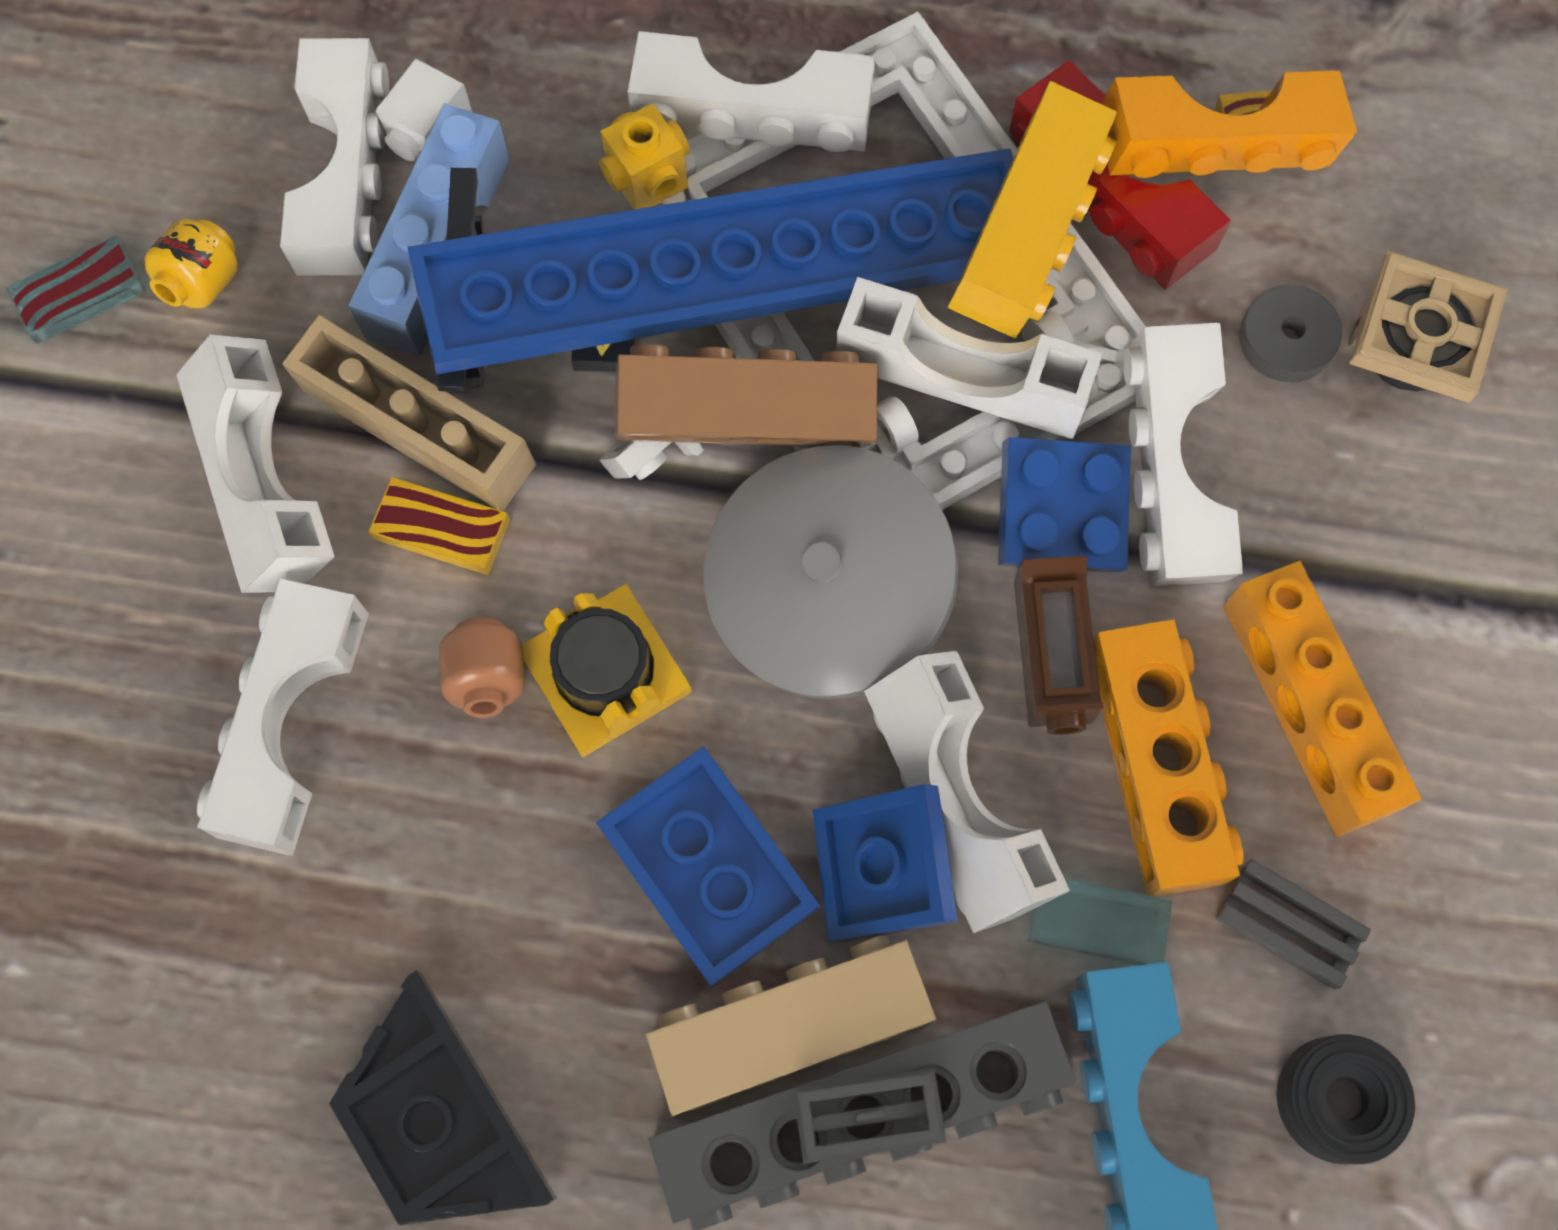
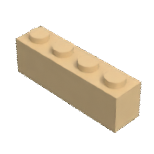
(410, 413)
(788, 1027)

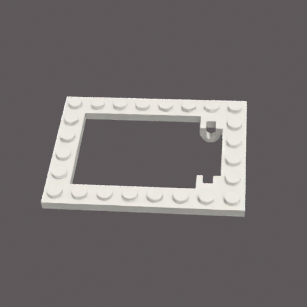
(1082, 310)

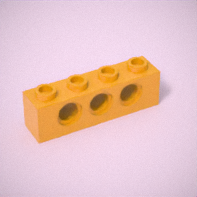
(1320, 699)
(1166, 858)

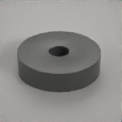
(1299, 310)

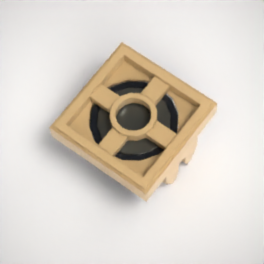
(1429, 333)

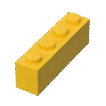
(1034, 210)

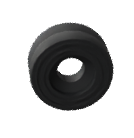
(1385, 1093)

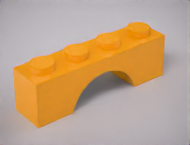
(1167, 131)

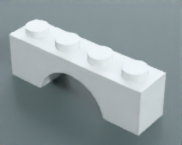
(817, 106)
(330, 218)
(1027, 382)
(231, 408)
(1187, 532)
(303, 639)
(927, 722)

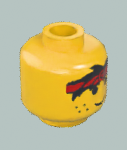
(191, 263)

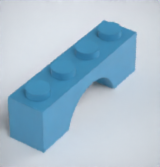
(1124, 1022)

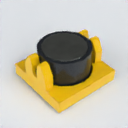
(603, 666)

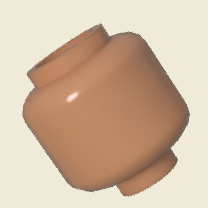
(481, 667)

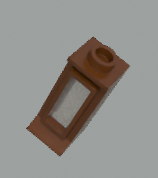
(1057, 644)

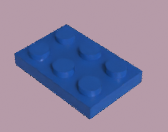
(708, 866)

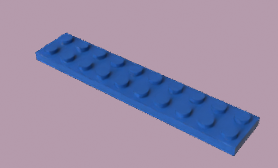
(700, 260)

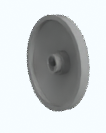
(830, 571)

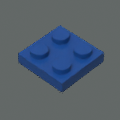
(1064, 502)
(884, 864)

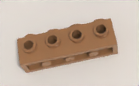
(745, 399)

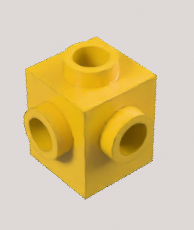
(644, 157)

